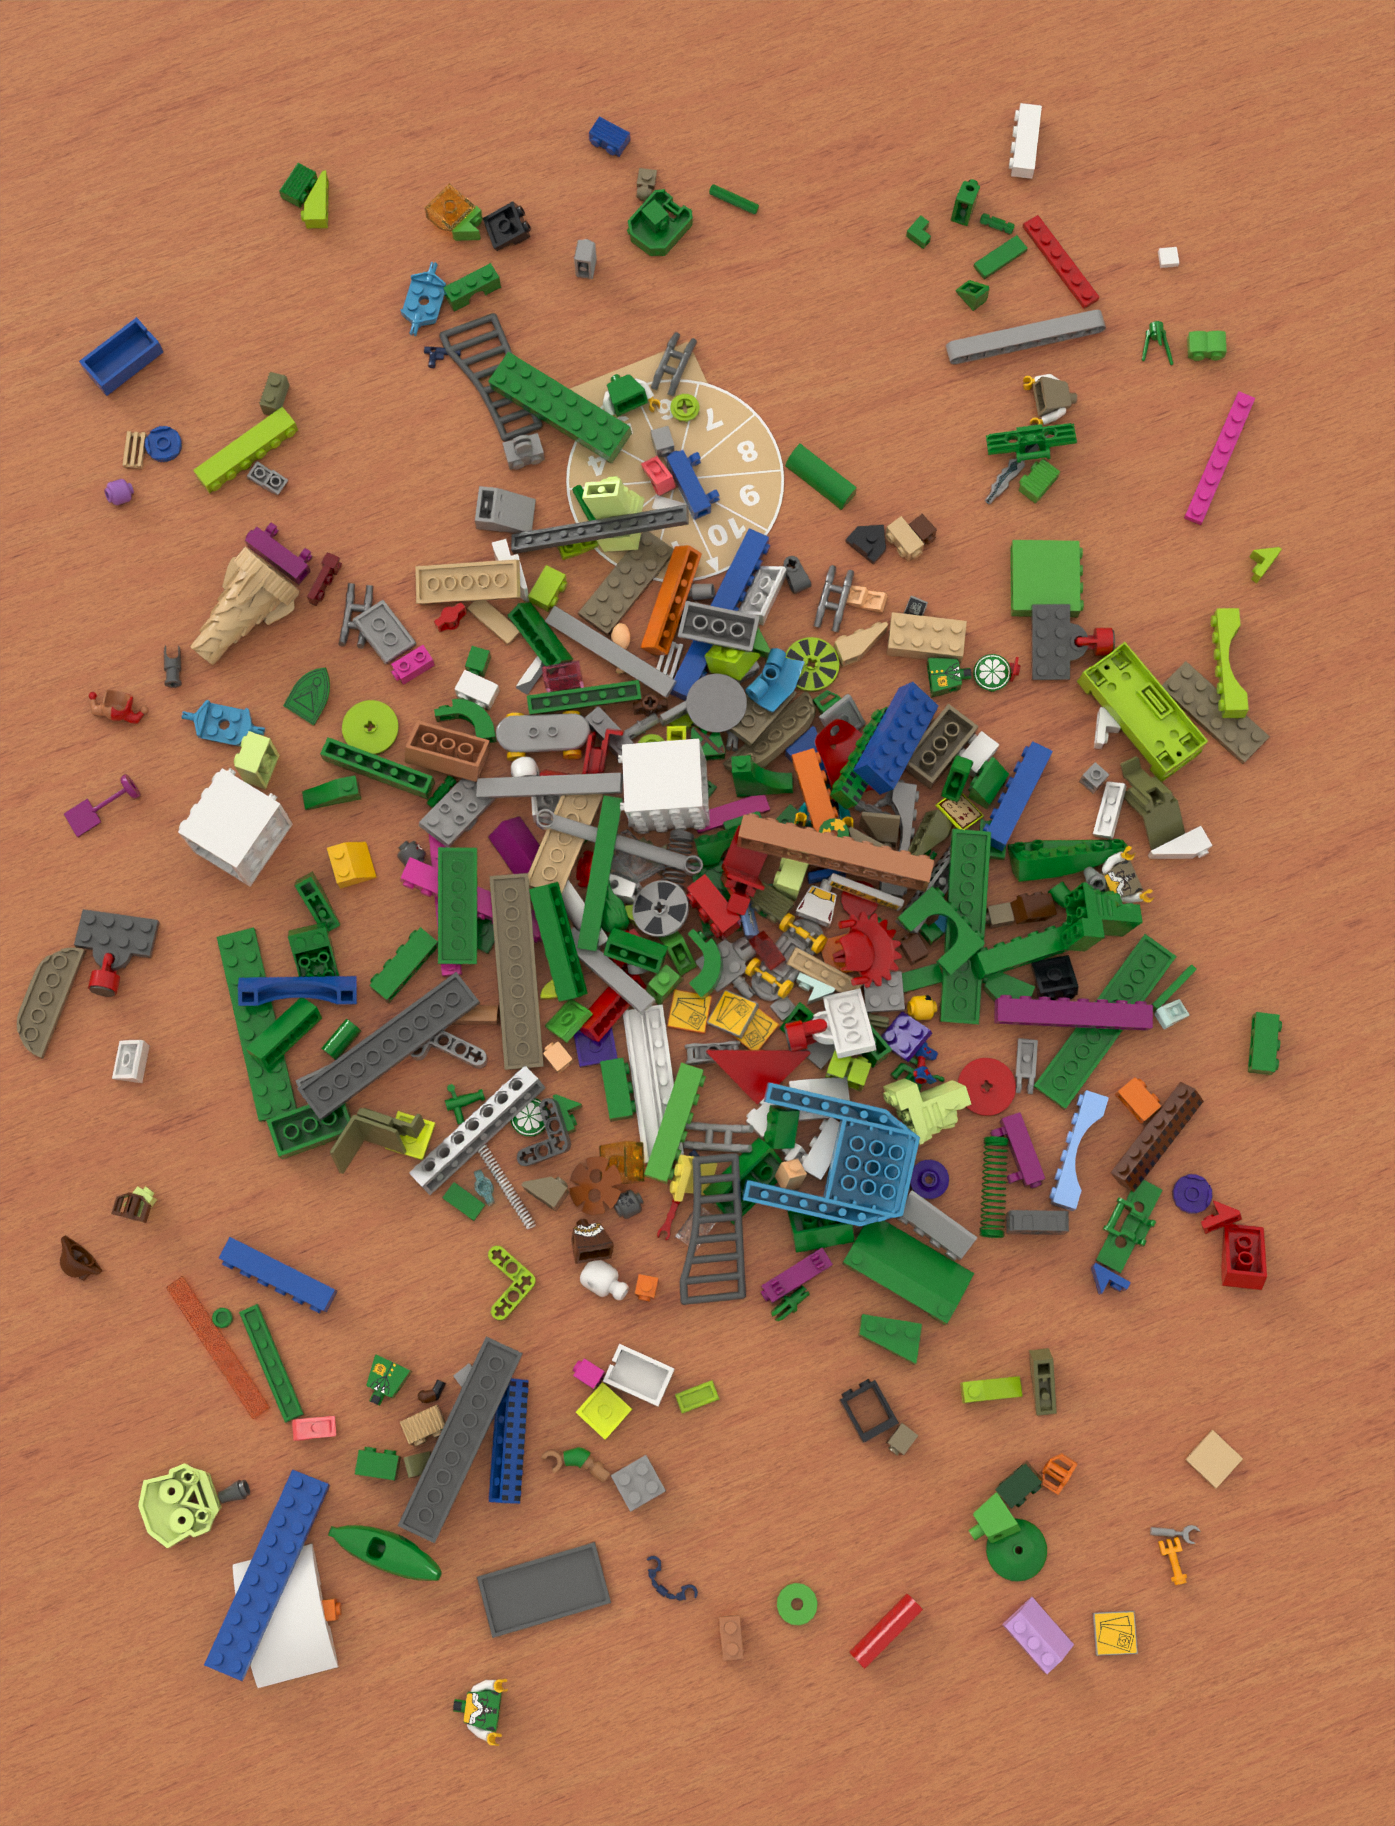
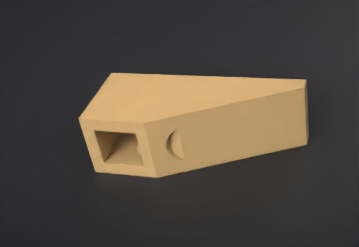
(854, 647)

